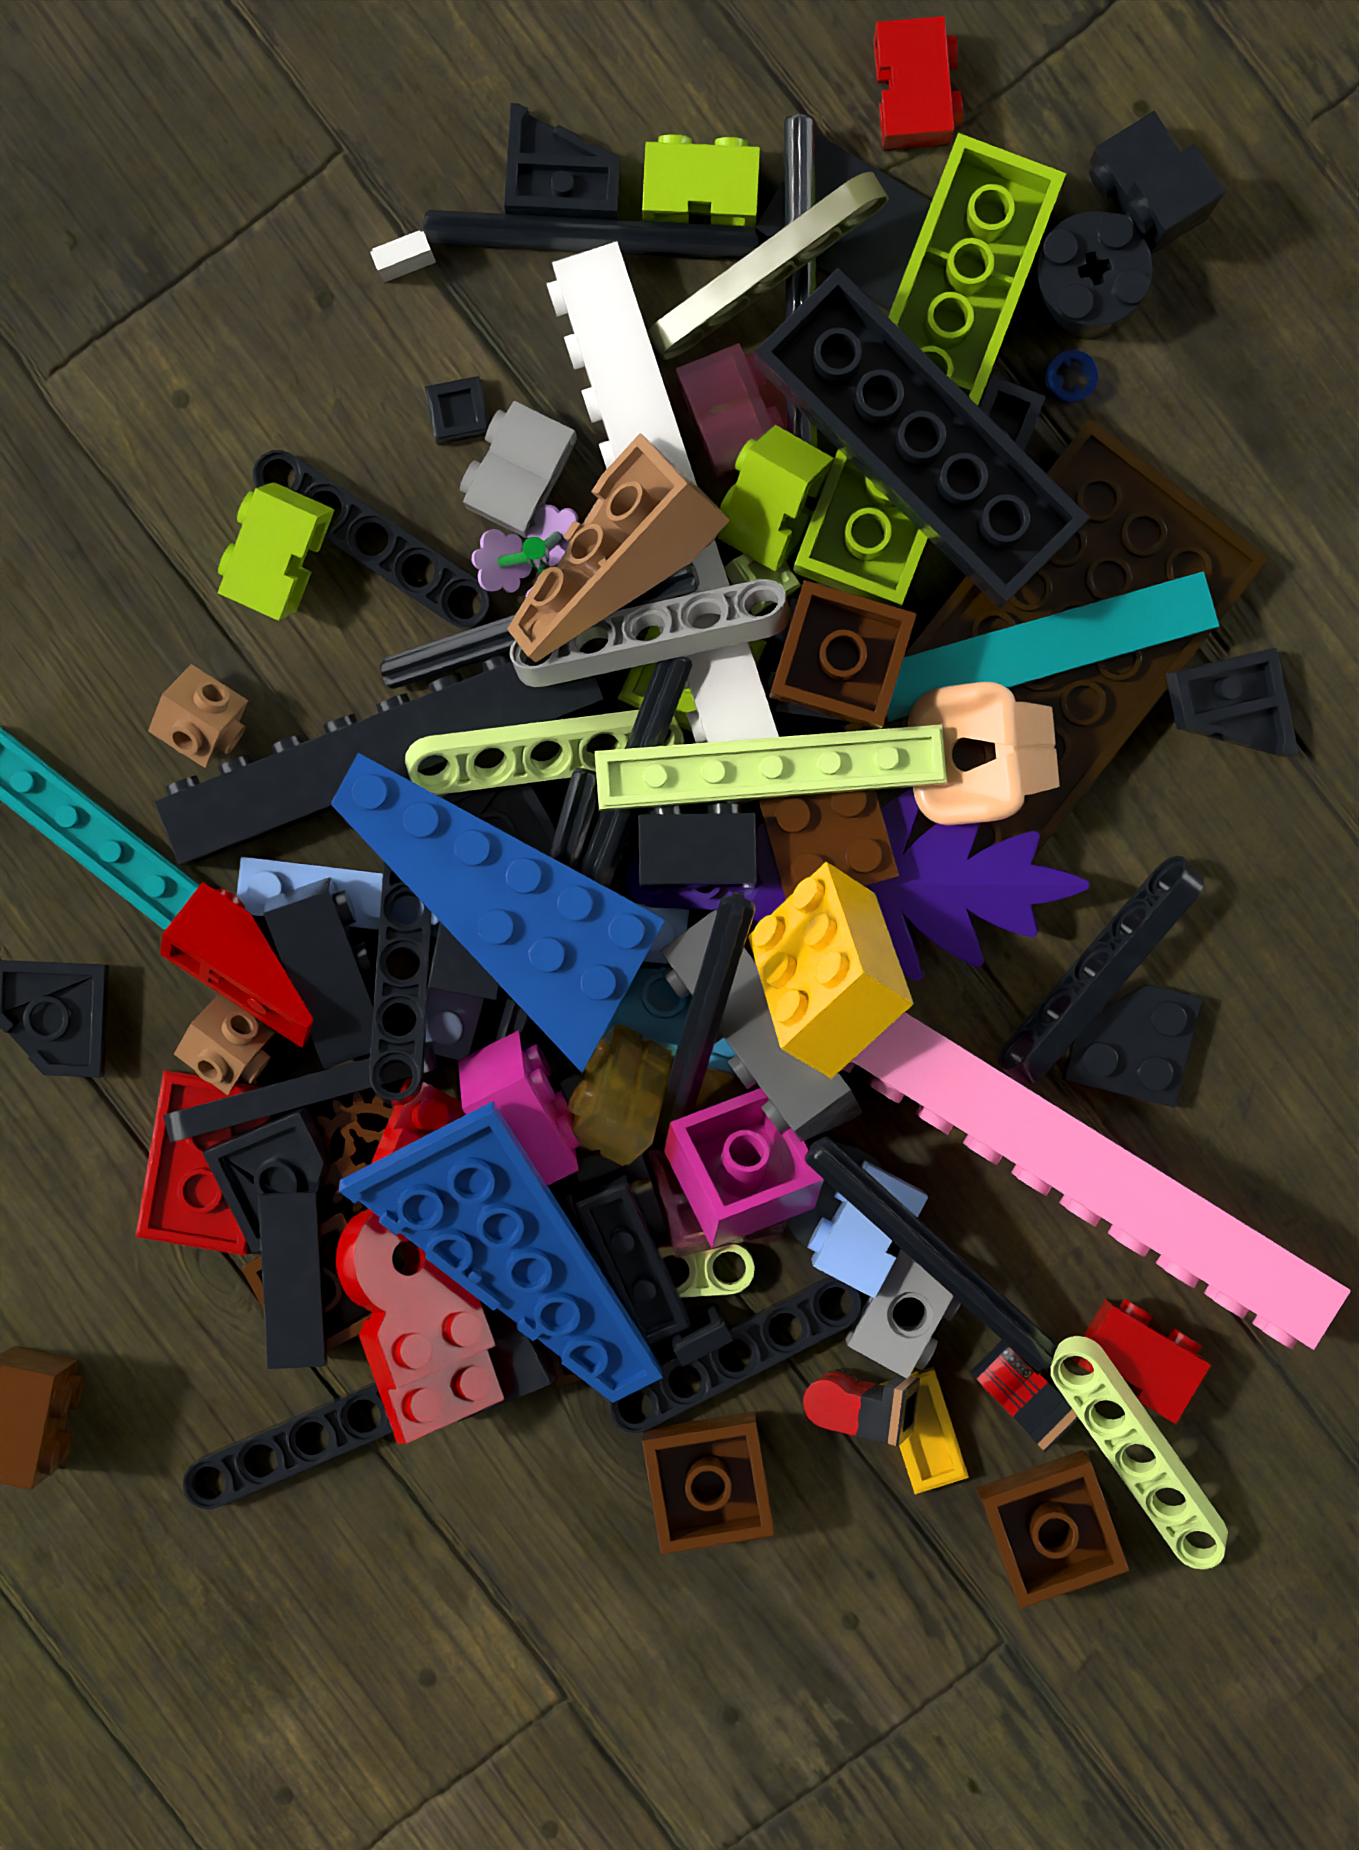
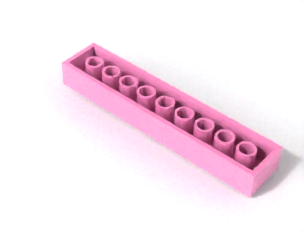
(1102, 1181)

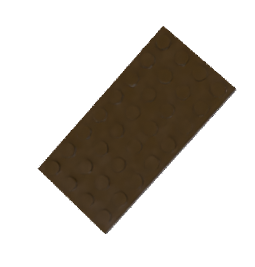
(1136, 538)

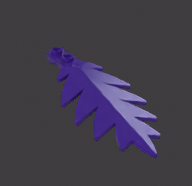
(932, 889)

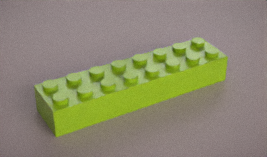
(957, 312)

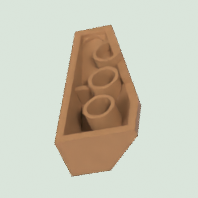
(634, 537)

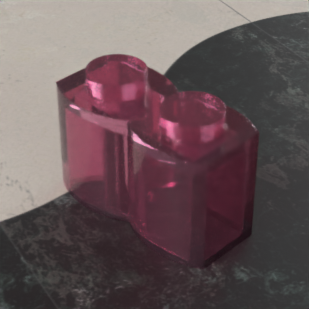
(726, 405)

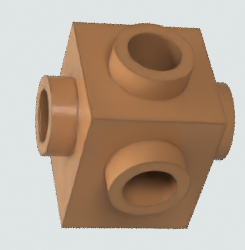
(199, 716)
(226, 1045)

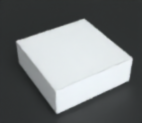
(402, 256)

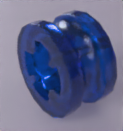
(1087, 371)

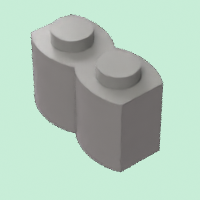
(519, 467)

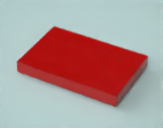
(180, 1191)

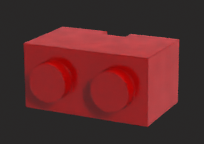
(916, 64)
(1158, 1366)

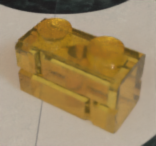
(621, 1095)

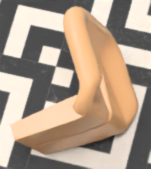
(1022, 744)

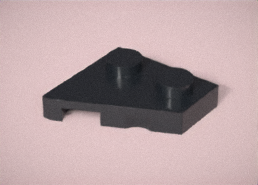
(557, 172)
(1236, 702)

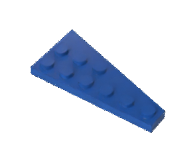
(530, 921)
(502, 1236)

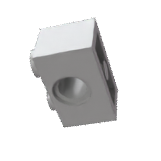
(895, 1344)

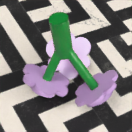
(501, 556)

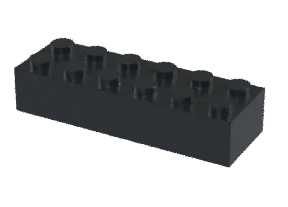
(919, 438)

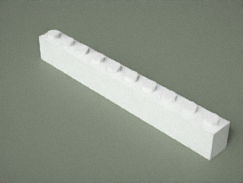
(631, 401)

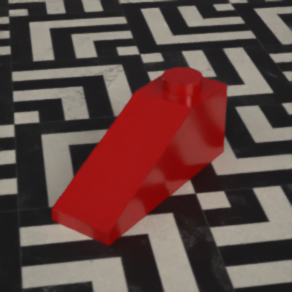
(228, 953)

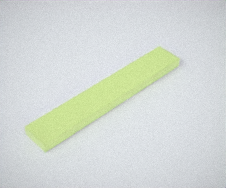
(770, 767)

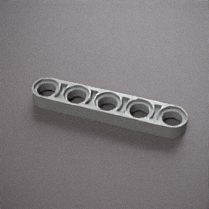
(676, 640)

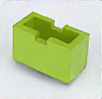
(701, 181)
(771, 494)
(268, 557)

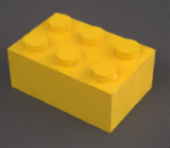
(829, 970)

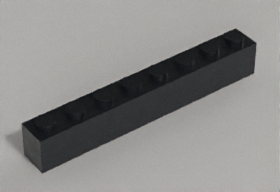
(305, 776)

